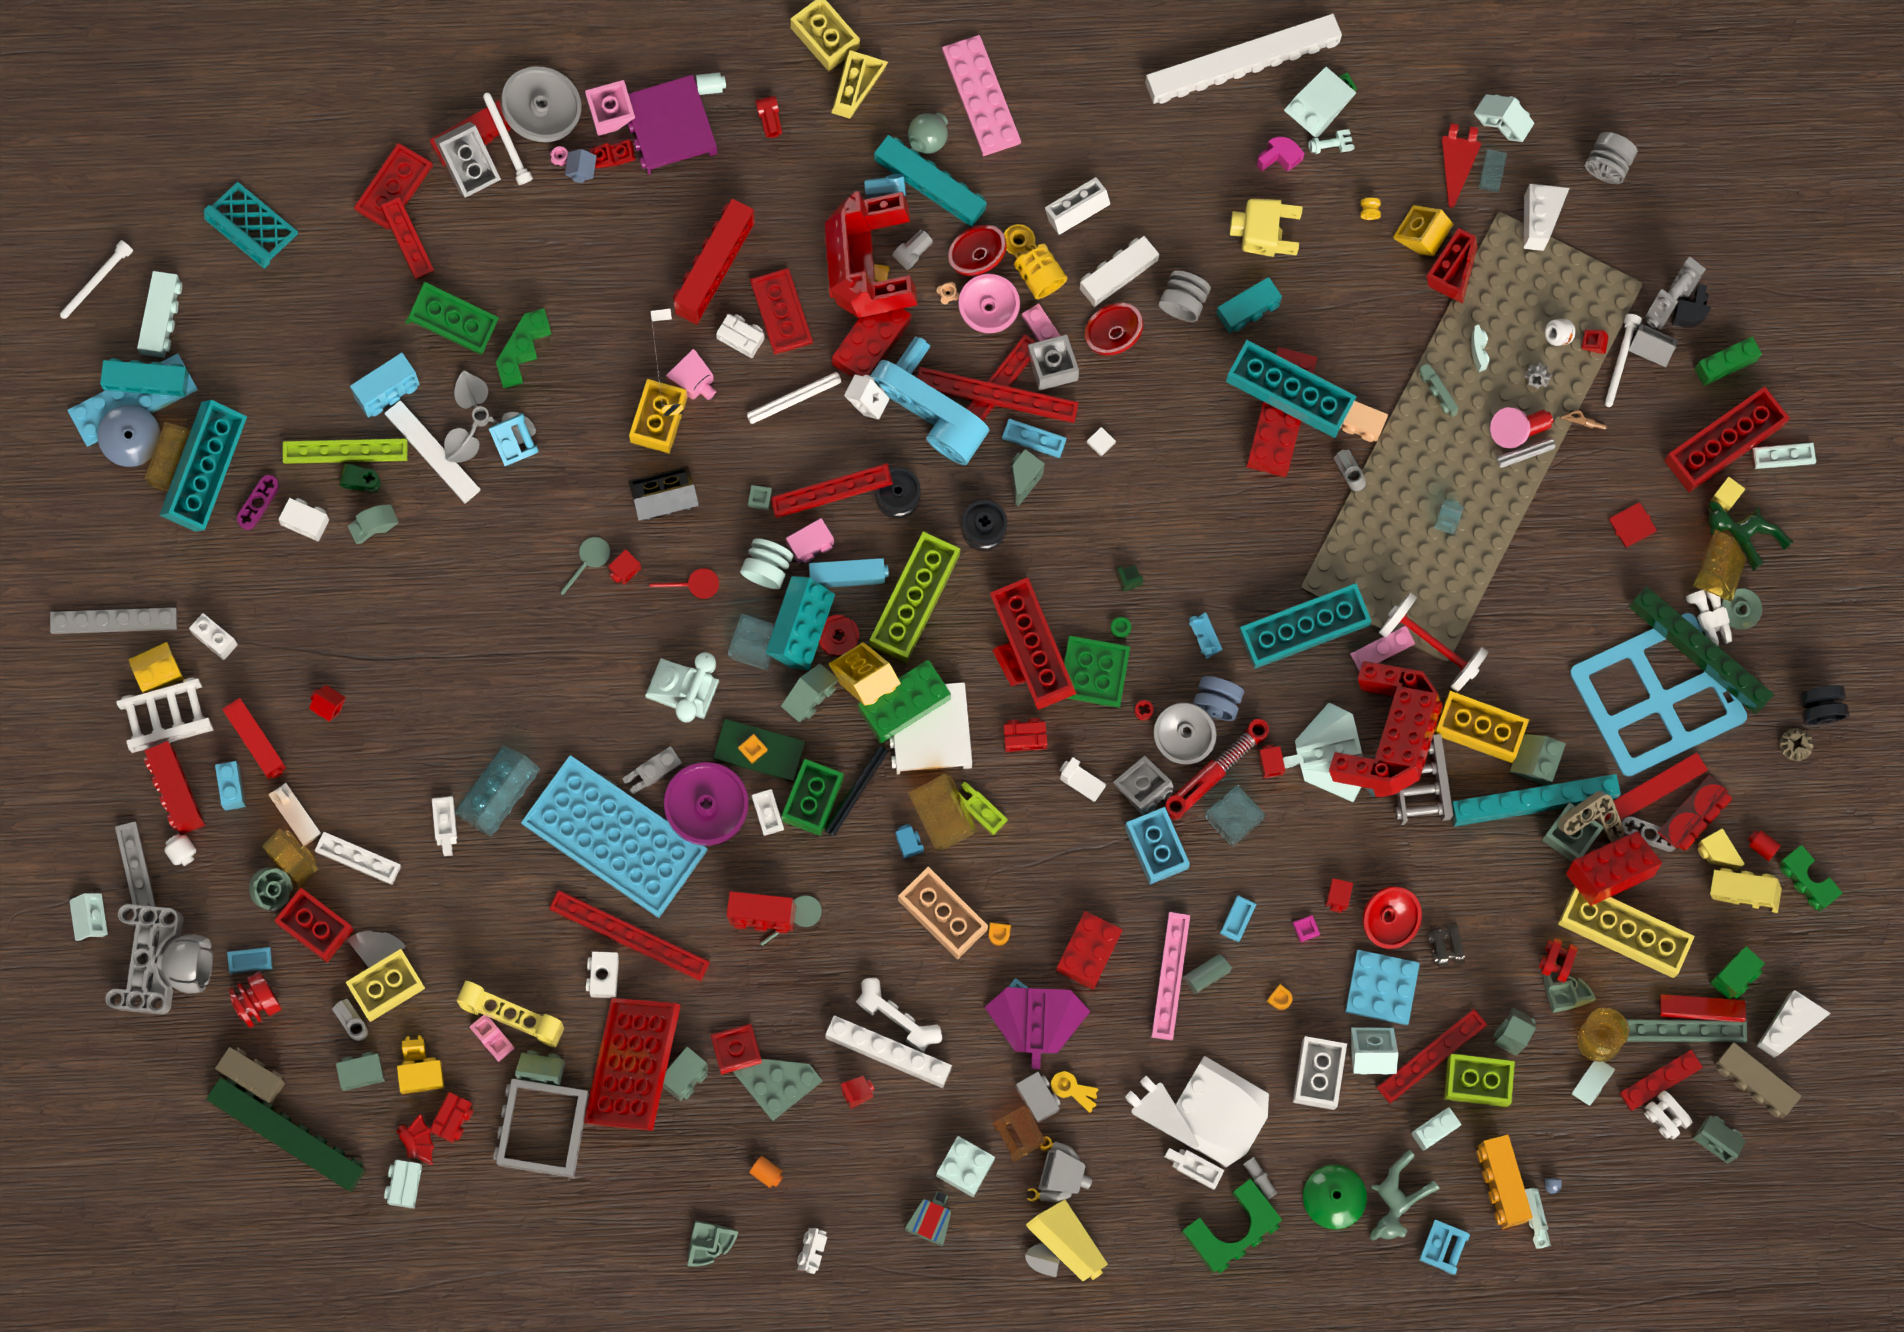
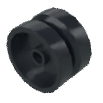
(901, 504)
(984, 513)
(1824, 705)

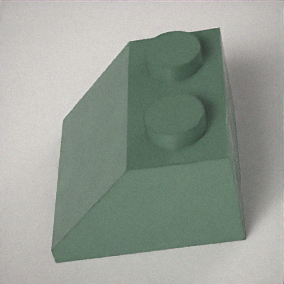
(1025, 474)
(1538, 758)
(540, 1068)
(1720, 1139)

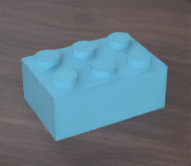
(385, 385)
(1157, 845)

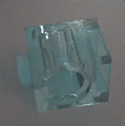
(1449, 516)

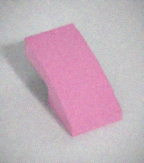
(492, 1037)

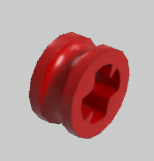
(1142, 704)

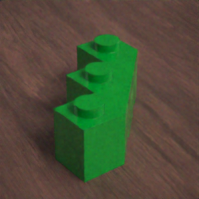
(521, 347)

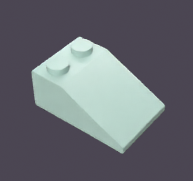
(1320, 102)

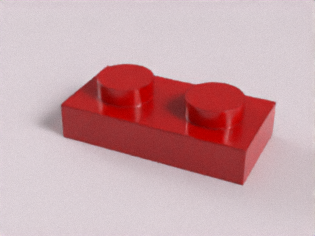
(1009, 664)

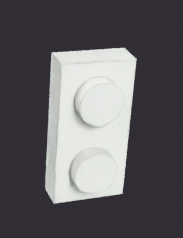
(767, 812)

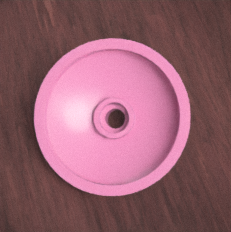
(989, 291)

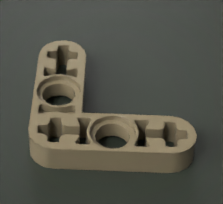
(1573, 820)

